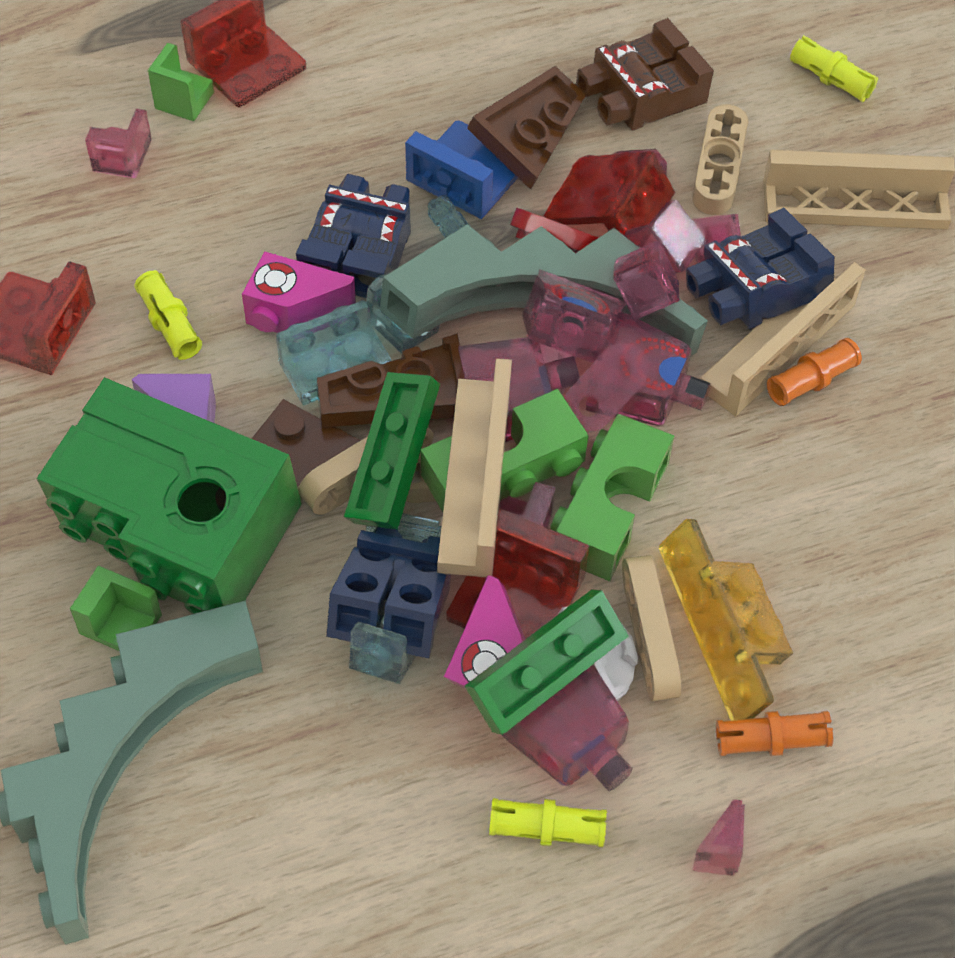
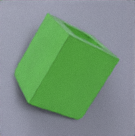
(176, 89)
(113, 606)

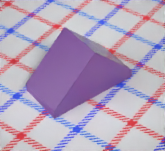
(185, 391)

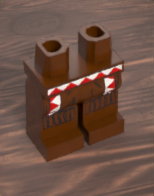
(647, 77)

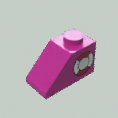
(292, 293)
(487, 636)

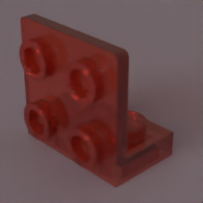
(238, 49)
(612, 190)
(42, 316)
(534, 566)

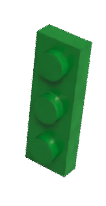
(392, 450)
(546, 661)

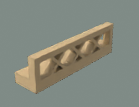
(855, 181)
(779, 343)
(475, 475)

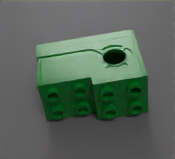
(146, 490)

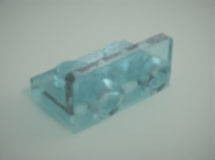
(328, 346)

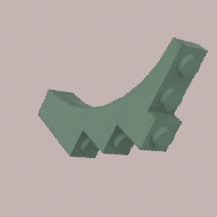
(473, 276)
(62, 796)

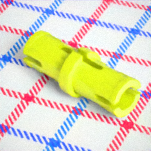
(833, 68)
(168, 315)
(548, 822)

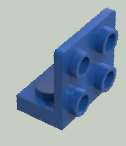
(458, 168)

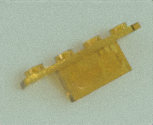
(728, 619)

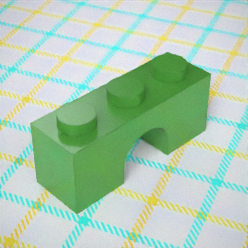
(547, 442)
(625, 461)

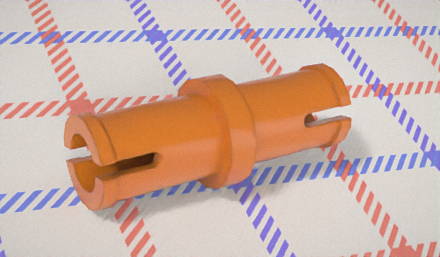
(814, 371)
(774, 733)

